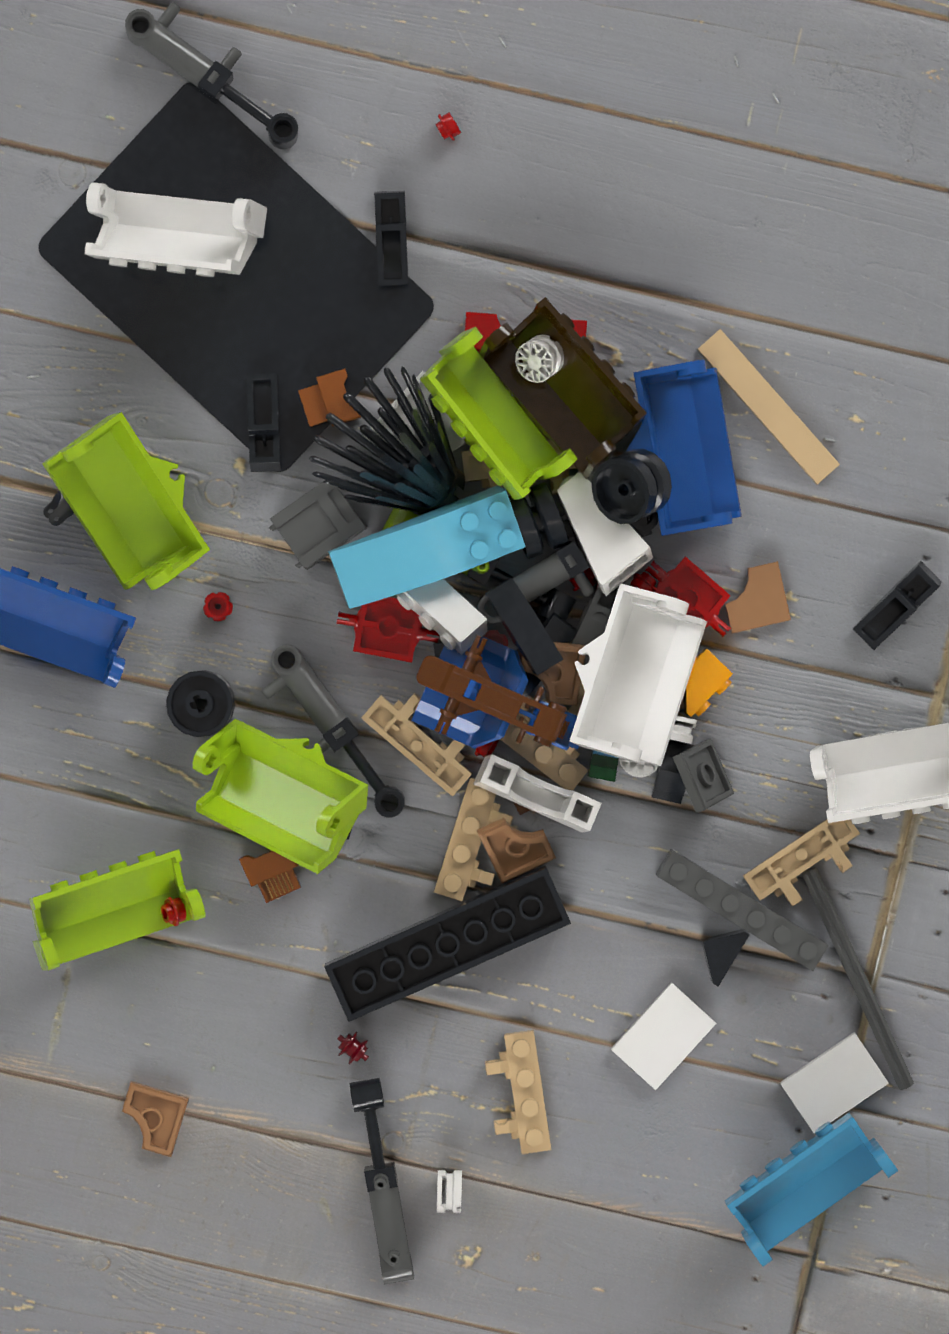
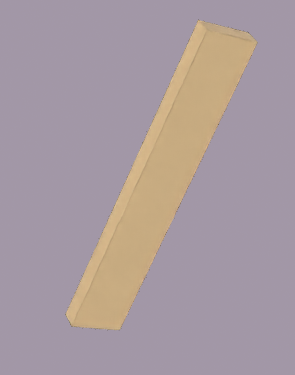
(768, 407)

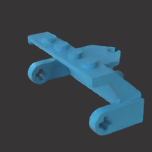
(805, 1183)

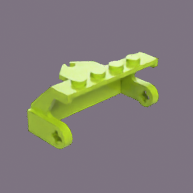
(491, 418)
(127, 503)
(279, 794)
(109, 908)

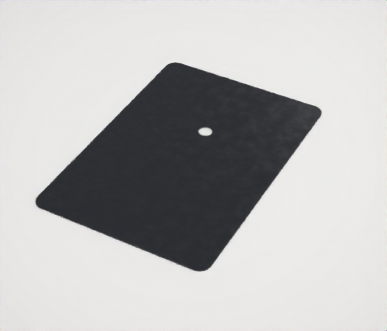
(293, 311)

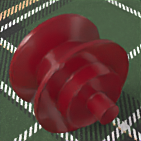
(353, 1047)

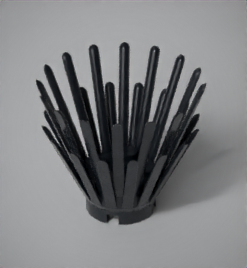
(418, 476)

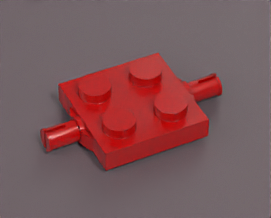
(694, 587)
(387, 630)

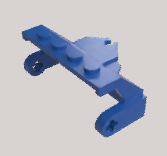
(691, 437)
(62, 626)

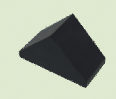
(668, 782)
(721, 952)

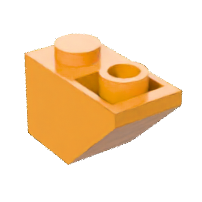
(705, 679)

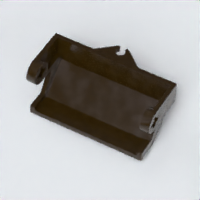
(578, 405)

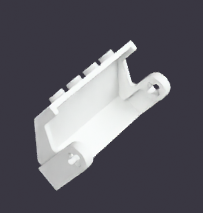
(174, 231)
(637, 676)
(885, 773)

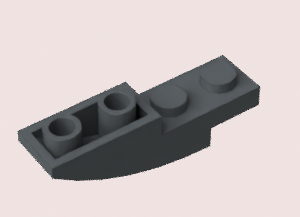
(595, 616)

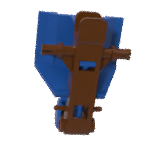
(482, 693)

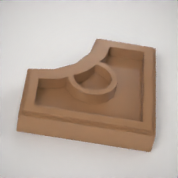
(761, 601)
(562, 679)
(514, 850)
(157, 1114)

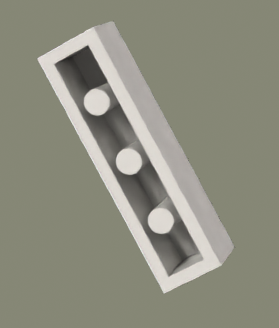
(447, 613)

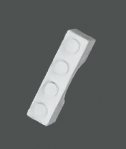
(537, 795)

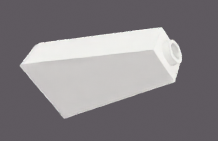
(611, 548)

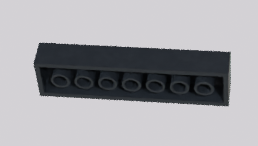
(447, 943)

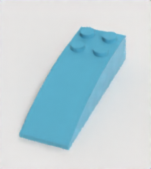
(428, 548)

